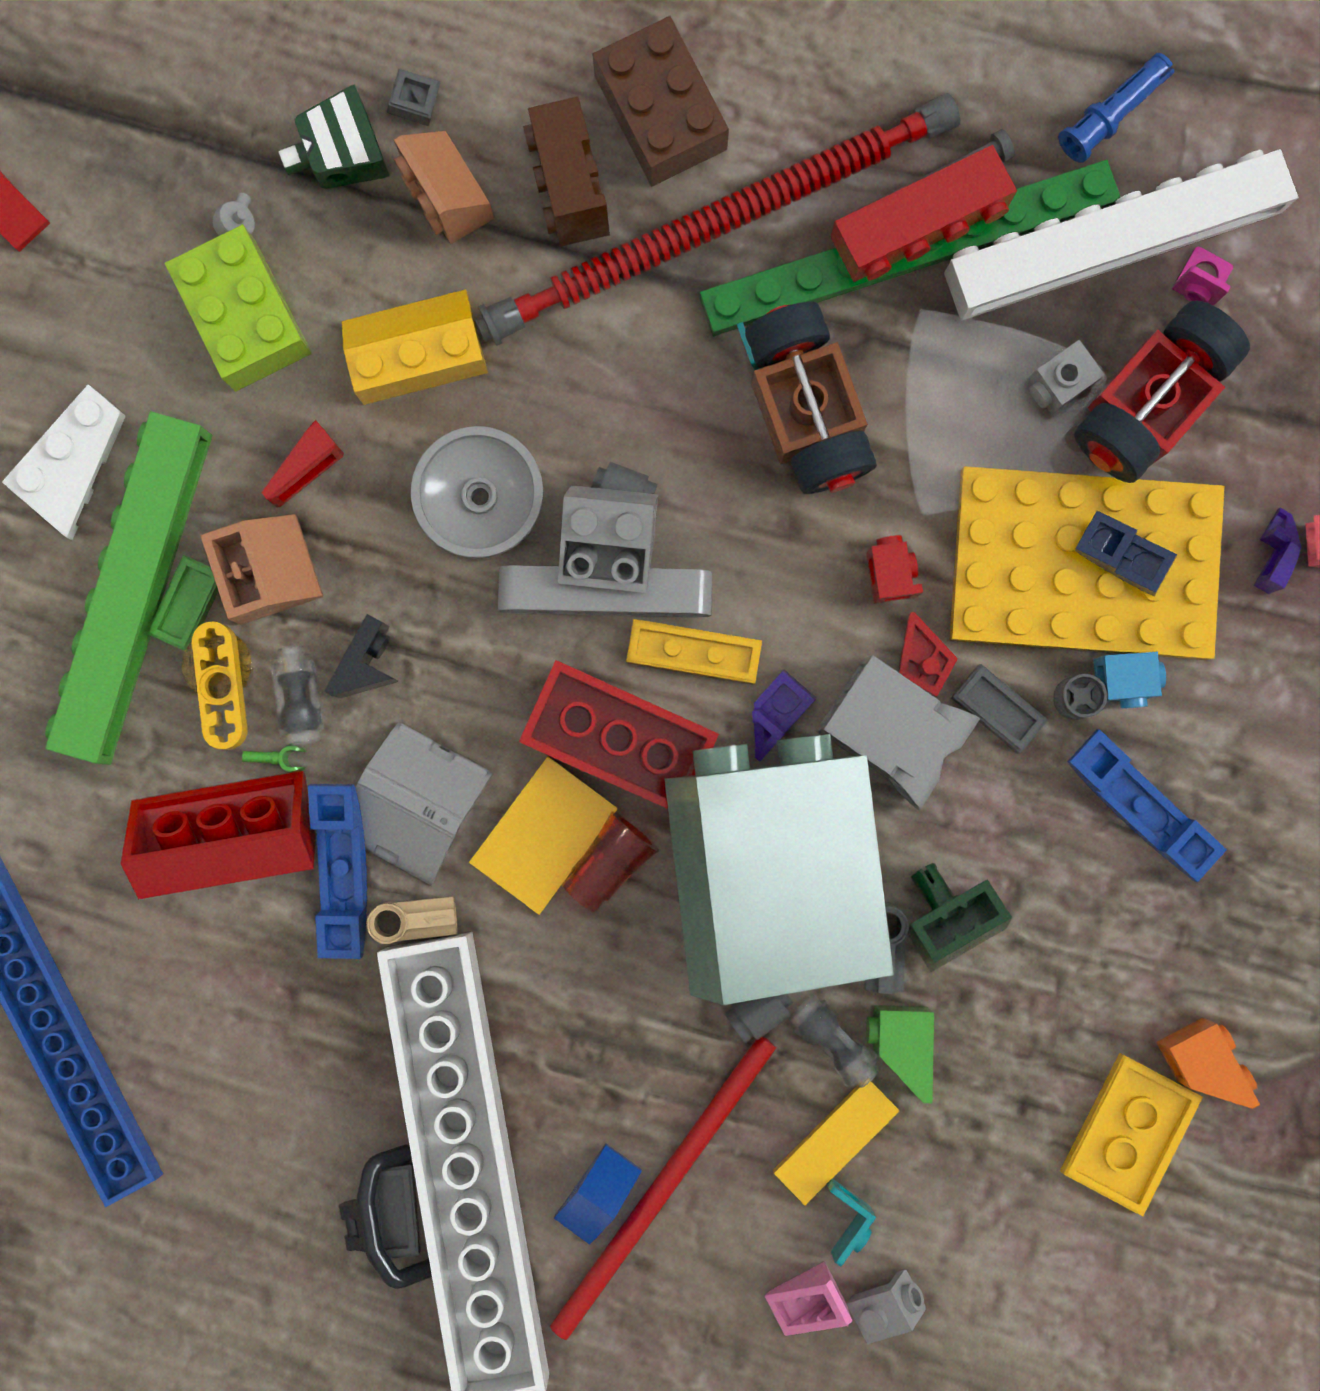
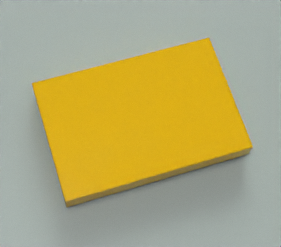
(543, 835)
(1131, 1134)

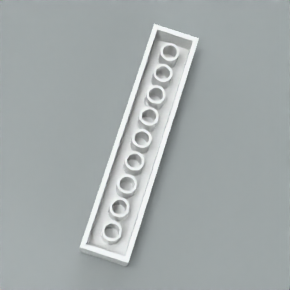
(463, 1166)

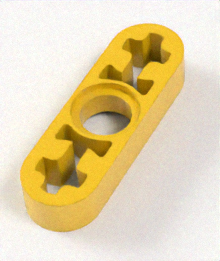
(225, 652)

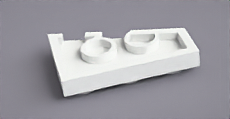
(64, 462)

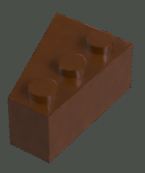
(567, 172)

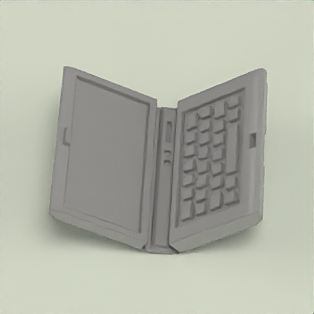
(416, 800)

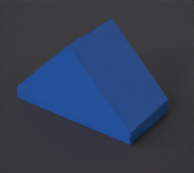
(598, 1195)

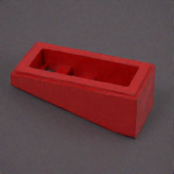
(305, 463)

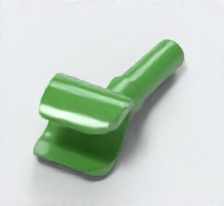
(274, 757)

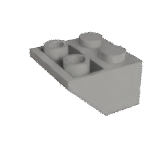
(607, 538)

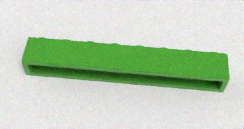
(128, 589)

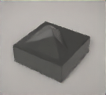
(413, 97)

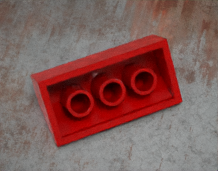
(218, 835)

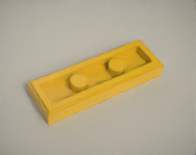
(694, 651)
(835, 1141)

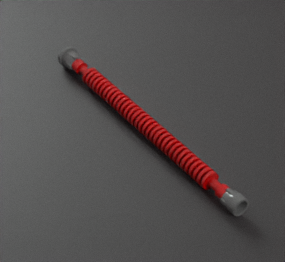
(810, 175)

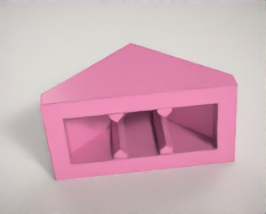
(809, 1302)

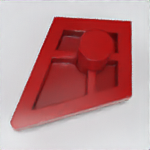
(925, 657)

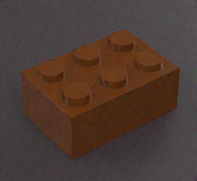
(660, 101)

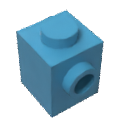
(1131, 677)

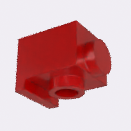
(892, 570)

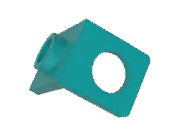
(858, 1231)

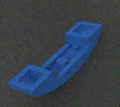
(1144, 807)
(342, 870)

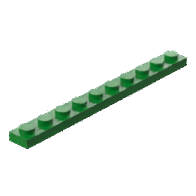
(826, 276)

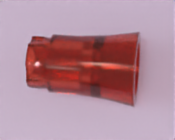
(608, 862)

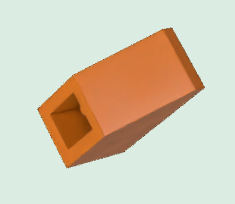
(1205, 1062)

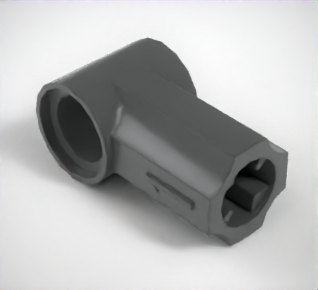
(897, 939)

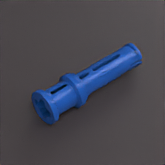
(1103, 118)

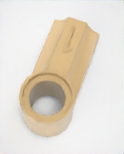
(418, 919)

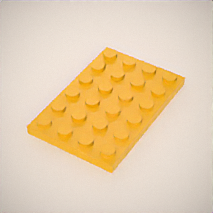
(1030, 587)

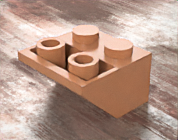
(442, 184)
(261, 567)

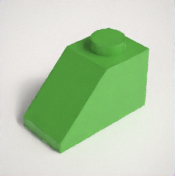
(906, 1044)

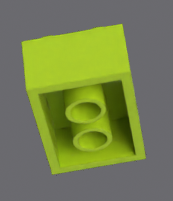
(238, 308)

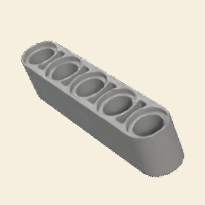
(667, 595)

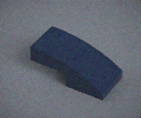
(1125, 554)

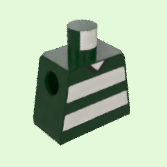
(336, 143)

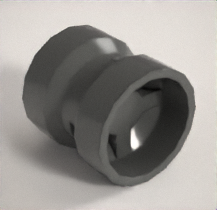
(1086, 691)

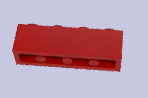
(924, 214)

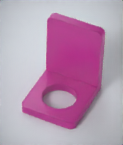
(1200, 285)

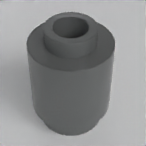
(623, 479)
(758, 1016)

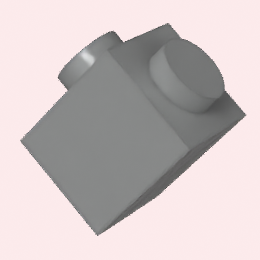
(1064, 377)

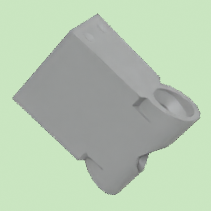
(897, 728)

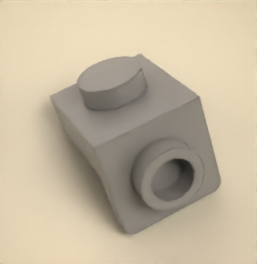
(888, 1308)

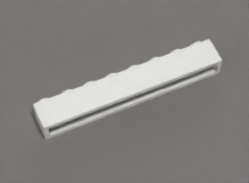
(1120, 233)

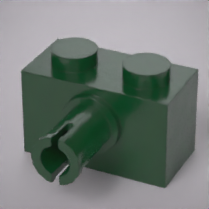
(954, 921)

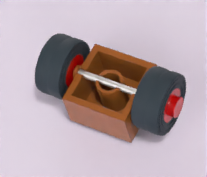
(809, 399)

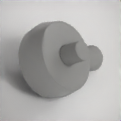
(233, 215)

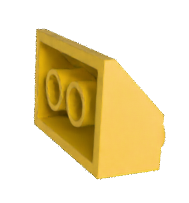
(412, 347)

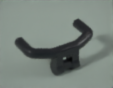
(363, 1223)

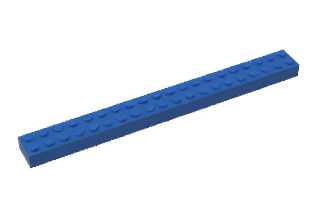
(68, 1057)

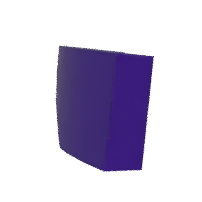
(1284, 537)
(777, 711)

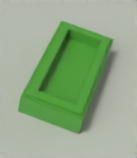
(184, 603)

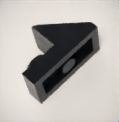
(354, 672)

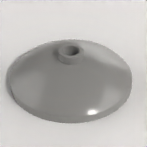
(459, 468)

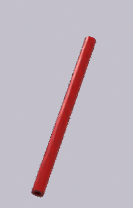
(662, 1188)

